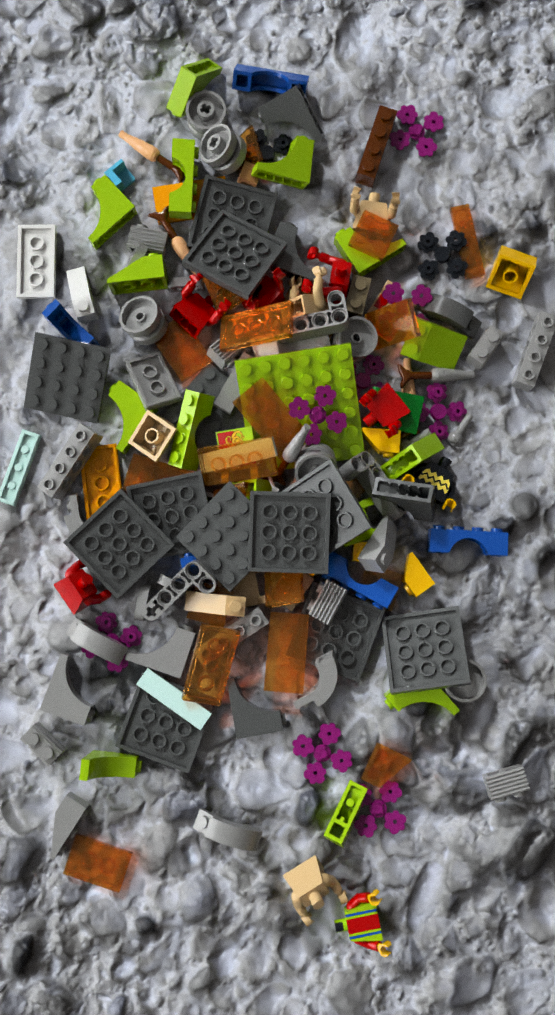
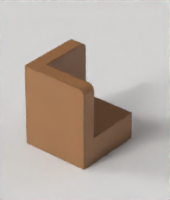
(245, 175)

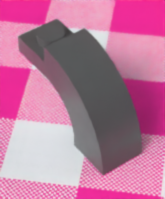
(452, 313)

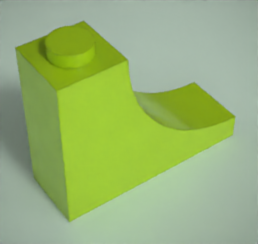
(191, 79)
(293, 169)
(114, 211)
(360, 261)
(131, 410)
(412, 456)
(435, 696)
(109, 764)

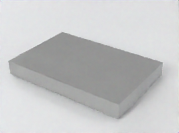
(153, 381)

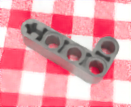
(328, 316)
(366, 470)
(175, 591)

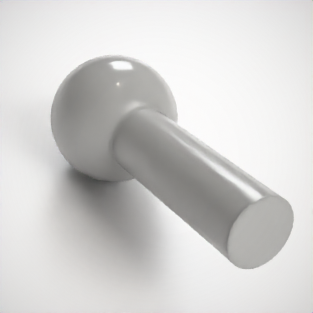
(455, 437)
(405, 443)

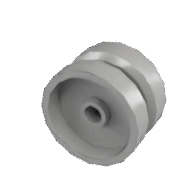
(204, 111)
(222, 149)
(143, 320)
(361, 335)
(312, 457)
(469, 692)

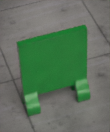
(411, 420)

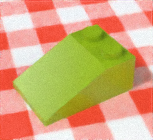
(143, 275)
(435, 346)

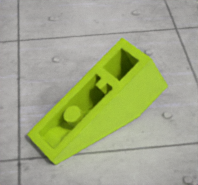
(345, 813)

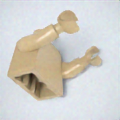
(373, 205)
(309, 303)
(310, 885)

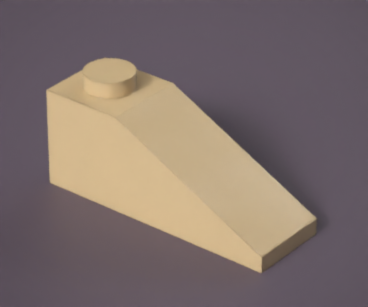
(215, 603)

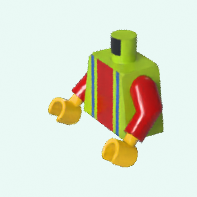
(363, 922)

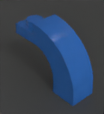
(65, 324)

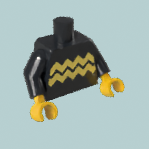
(438, 476)

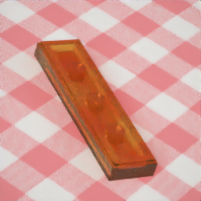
(470, 253)

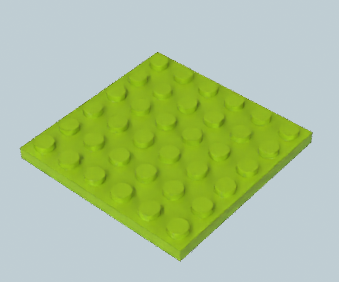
(299, 375)

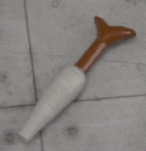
(436, 375)
(291, 453)

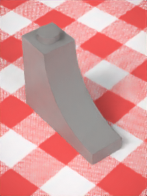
(172, 656)
(63, 699)

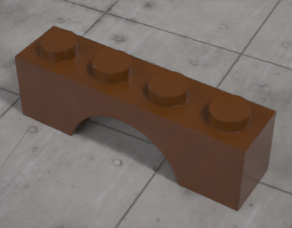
(376, 146)

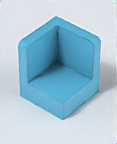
(120, 175)

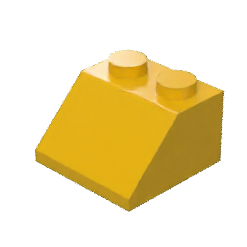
(511, 272)

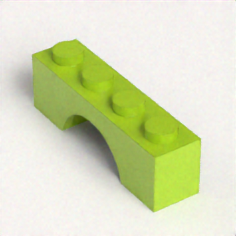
(181, 200)
(194, 409)

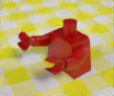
(339, 275)
(271, 292)
(194, 311)
(385, 408)
(78, 589)

